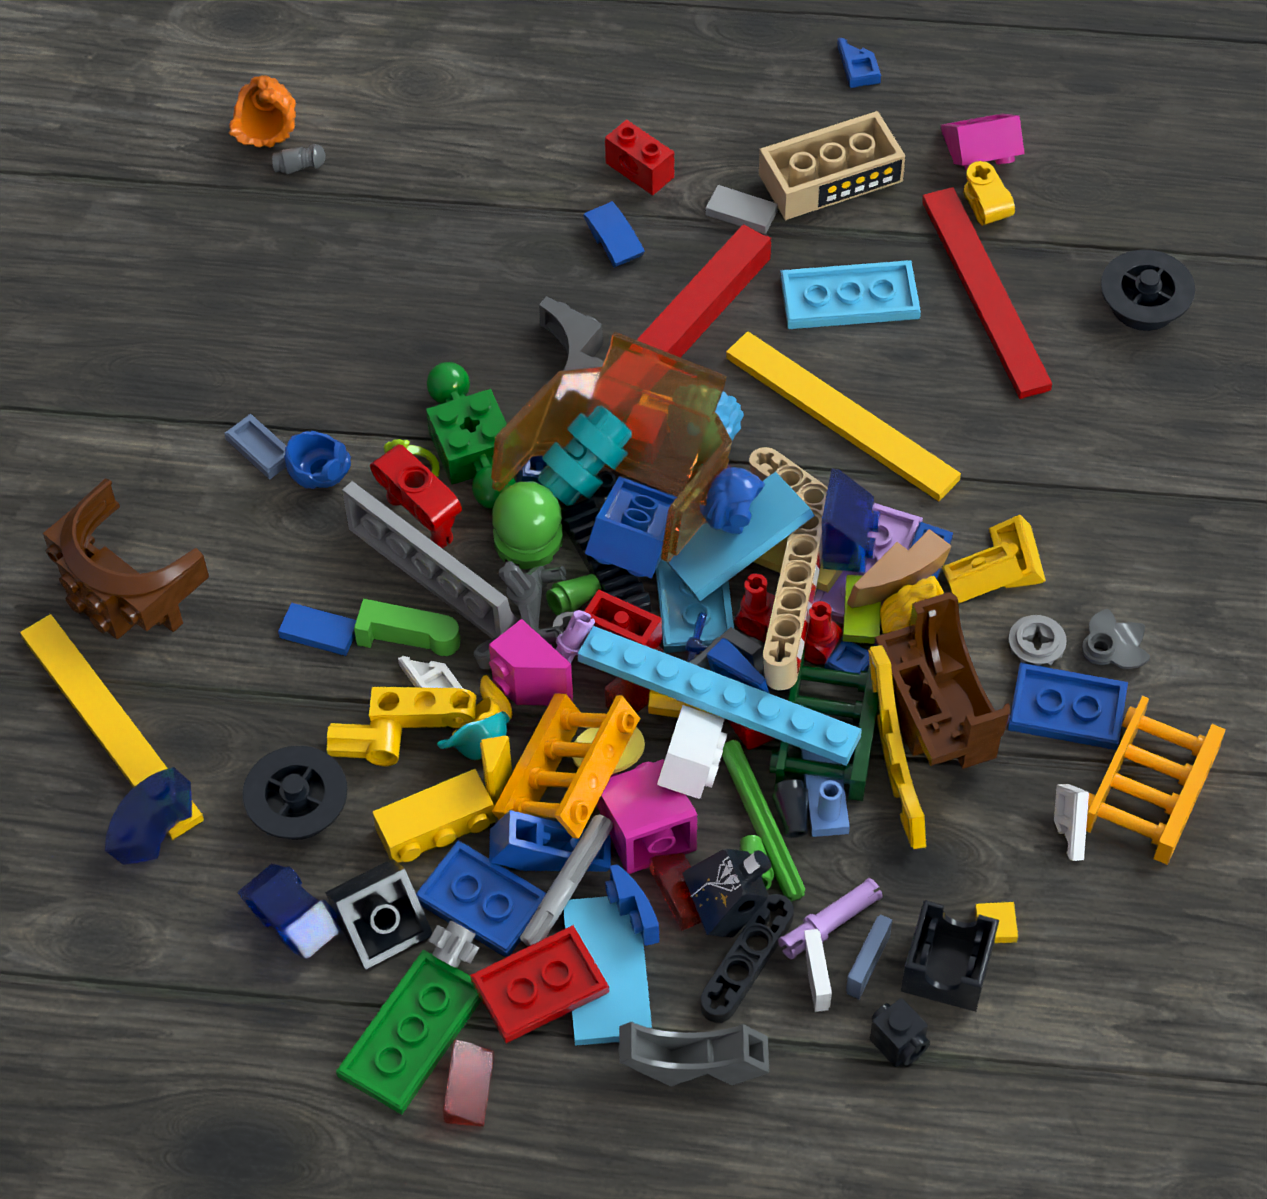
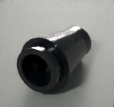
(792, 805)

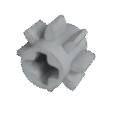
(453, 944)

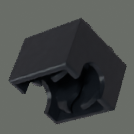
(949, 957)

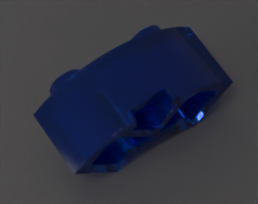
(148, 815)
(294, 913)

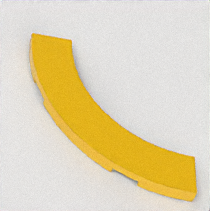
(897, 767)

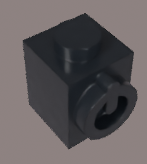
(899, 1033)

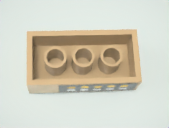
(831, 165)

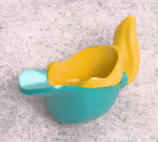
(490, 722)

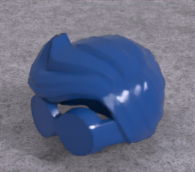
(316, 460)
(730, 499)

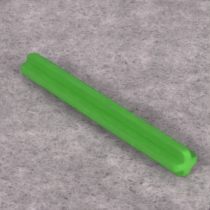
(763, 820)

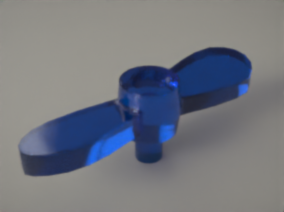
(694, 644)

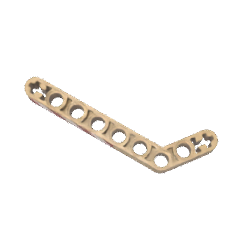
(798, 572)

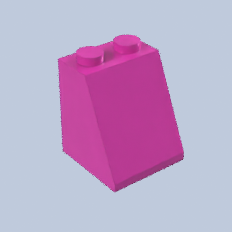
(647, 817)

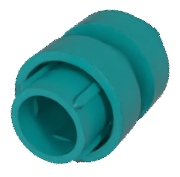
(575, 467)

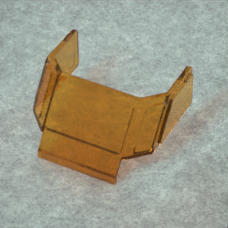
(665, 404)

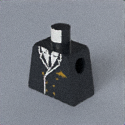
(728, 889)

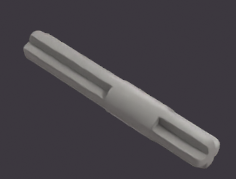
(567, 880)

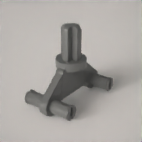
(526, 592)

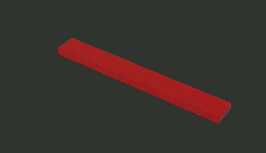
(987, 293)

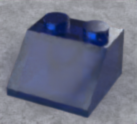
(848, 525)

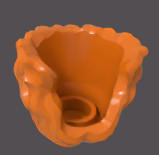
(263, 113)

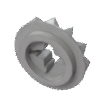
(1051, 636)

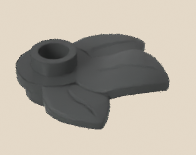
(1118, 640)

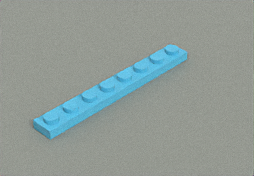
(720, 695)

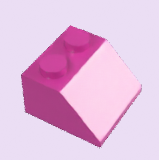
(984, 139)
(528, 667)

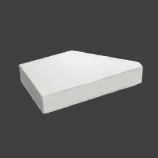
(428, 674)
(1071, 818)
(817, 970)

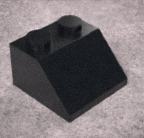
(379, 913)

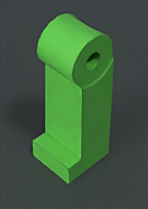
(406, 627)

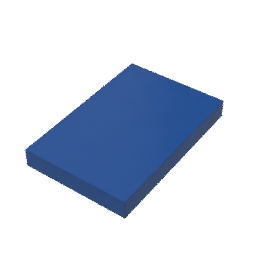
(1068, 706)
(481, 898)

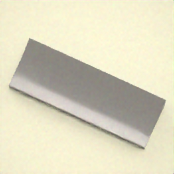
(427, 562)

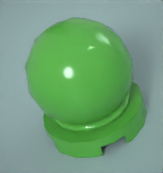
(527, 525)

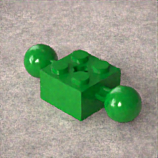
(464, 429)

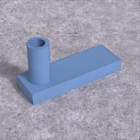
(825, 801)

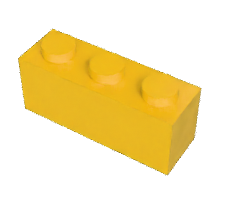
(434, 817)

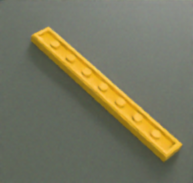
(843, 416)
(98, 708)

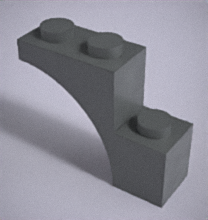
(577, 333)
(679, 1056)

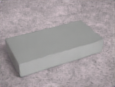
(741, 209)

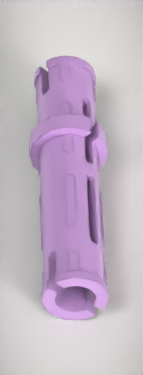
(831, 917)

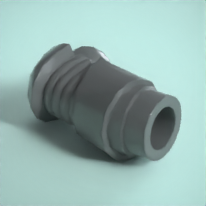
(298, 158)

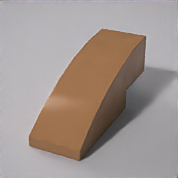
(900, 568)

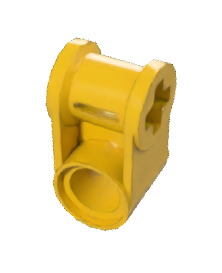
(987, 194)

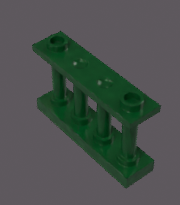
(862, 712)

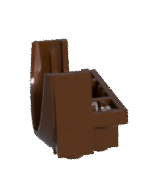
(105, 584)
(938, 690)

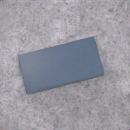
(258, 445)
(869, 956)

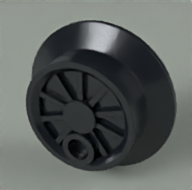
(1147, 289)
(295, 792)

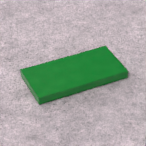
(411, 1032)

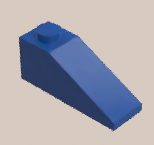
(538, 844)

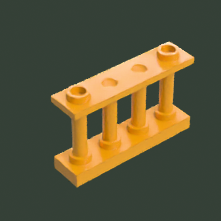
(553, 742)
(1177, 805)

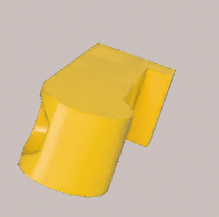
(423, 706)

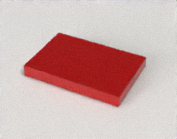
(539, 983)

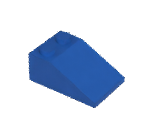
(631, 528)

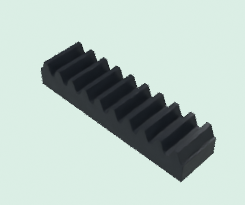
(614, 580)

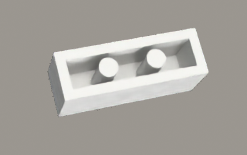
(693, 752)

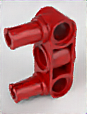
(430, 504)
(756, 613)

